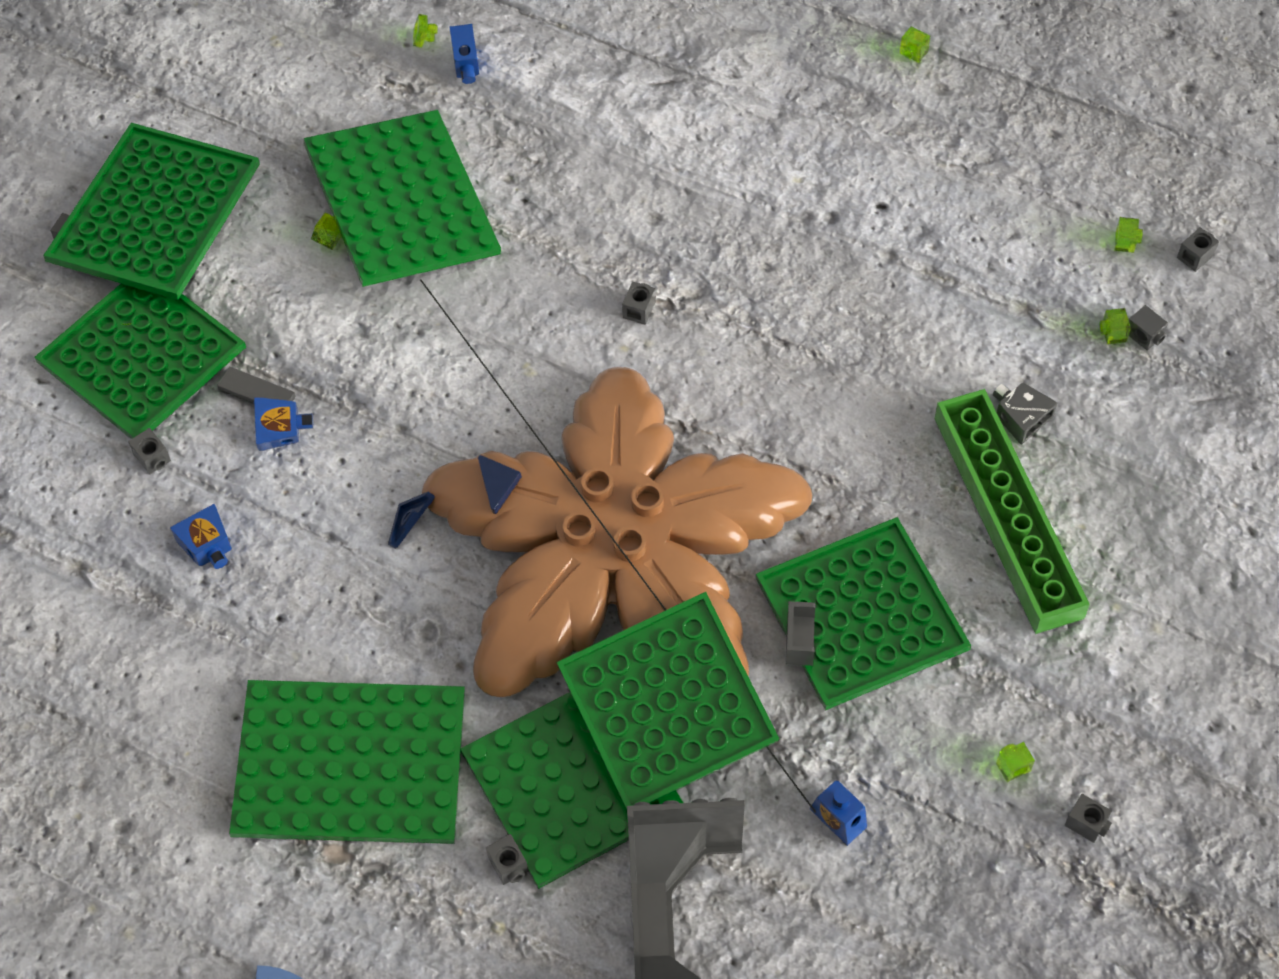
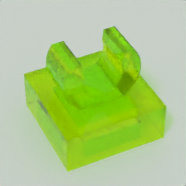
(423, 31)

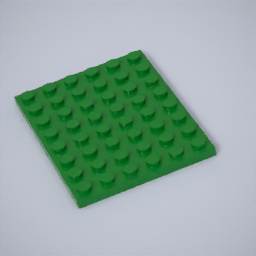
(401, 197)
(152, 211)
(349, 762)

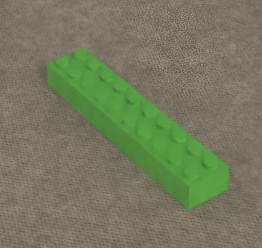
(1011, 512)

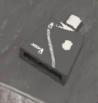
(1023, 410)

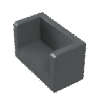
(800, 633)

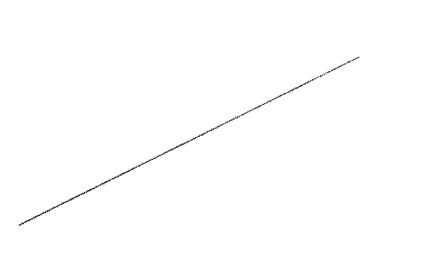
(586, 503)

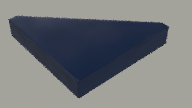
(498, 480)
(407, 516)

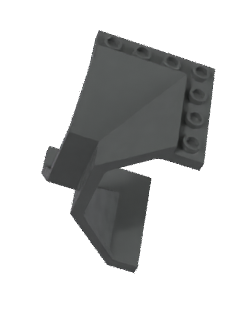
(663, 850)

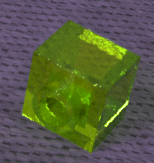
(914, 44)
(326, 231)
(1127, 234)
(1115, 326)
(1014, 761)

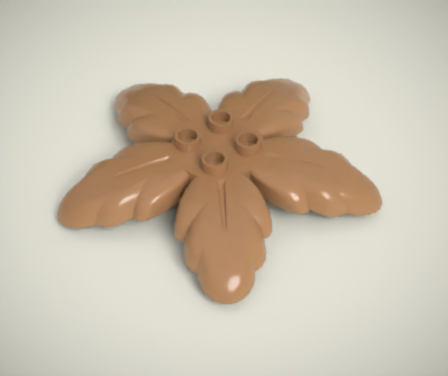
(659, 518)

